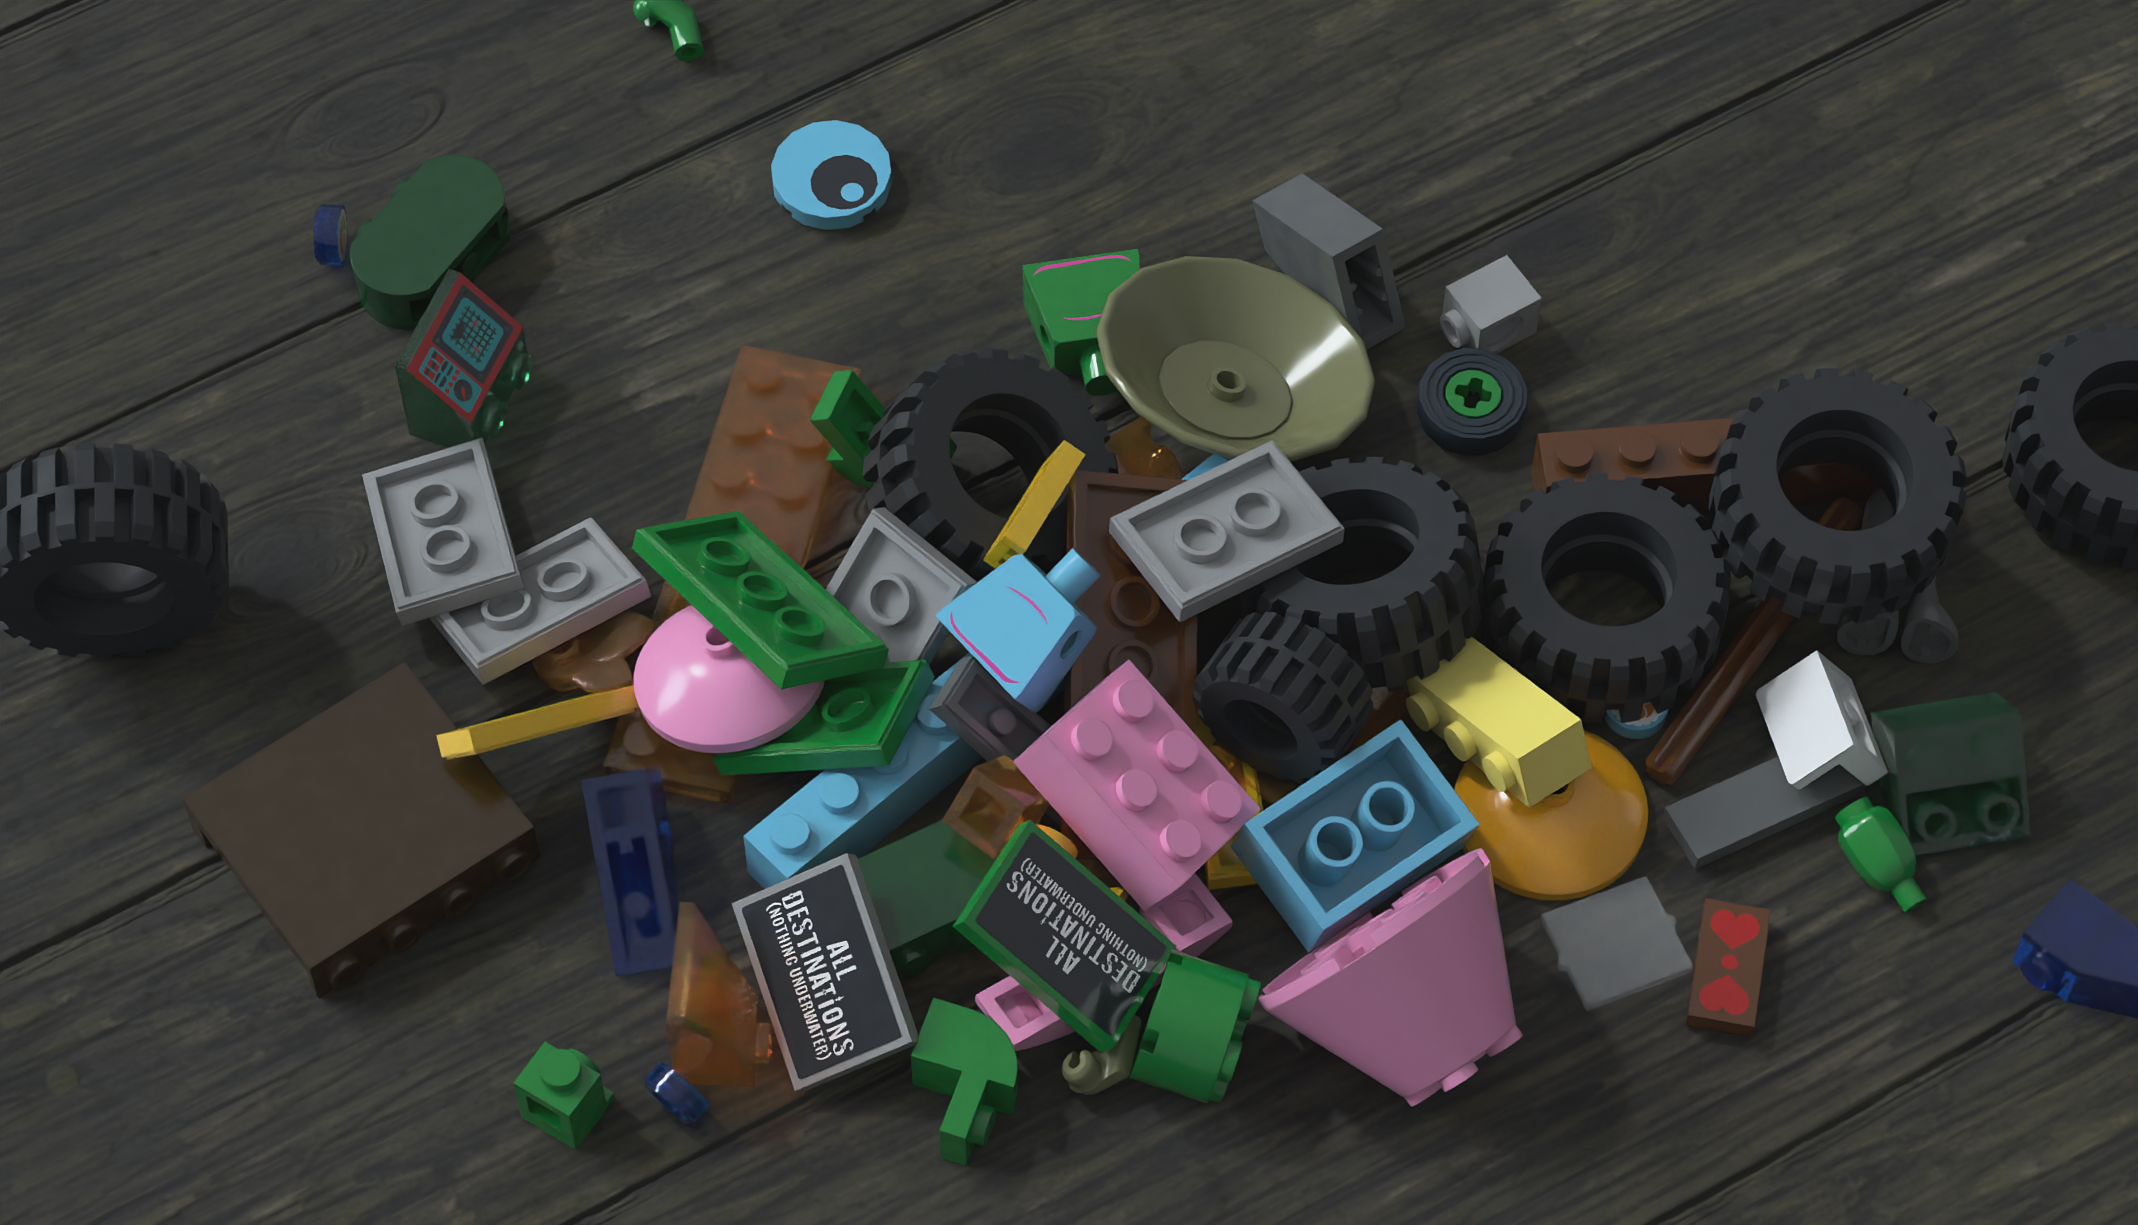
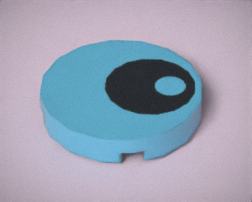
(831, 174)

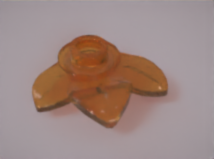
(596, 656)

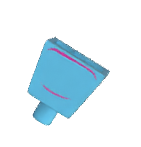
(1025, 624)

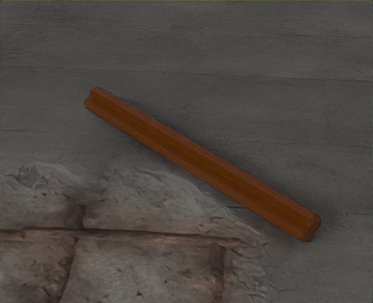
(1732, 670)

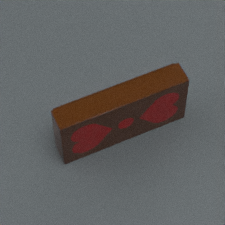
(1728, 967)

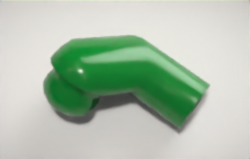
(680, 20)

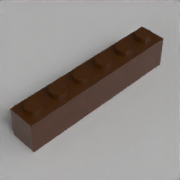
(1681, 460)

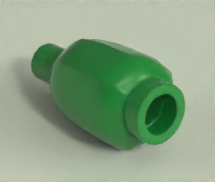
(1880, 851)

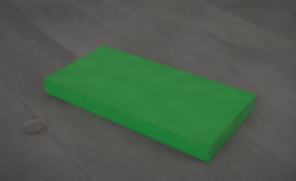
(760, 599)

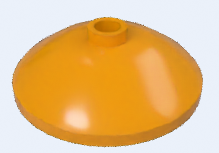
(1568, 839)

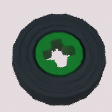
(1476, 429)

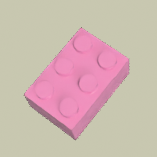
(1137, 785)

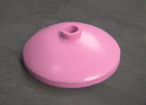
(708, 693)

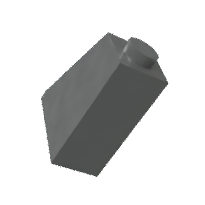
(1333, 254)

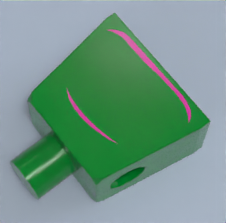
(1066, 308)

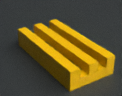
(1035, 504)

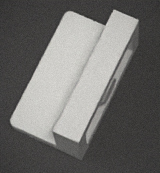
(1819, 723)

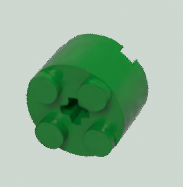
(1195, 1028)

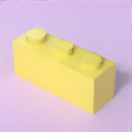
(1500, 723)

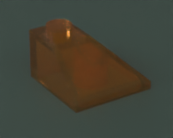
(712, 1010)

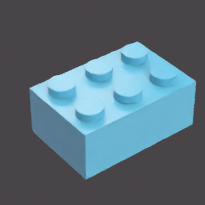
(1354, 835)

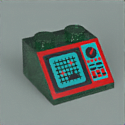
(461, 366)

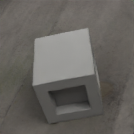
(1490, 308)

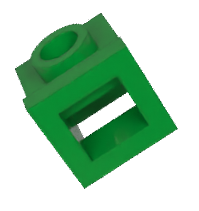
(562, 1094)

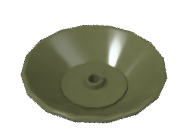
(1235, 358)

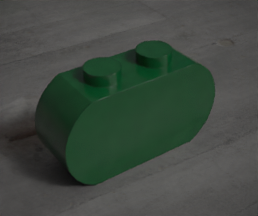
(436, 221)
(921, 891)

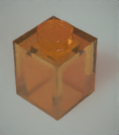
(994, 804)

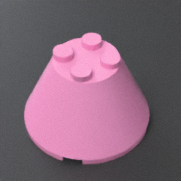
(1411, 988)

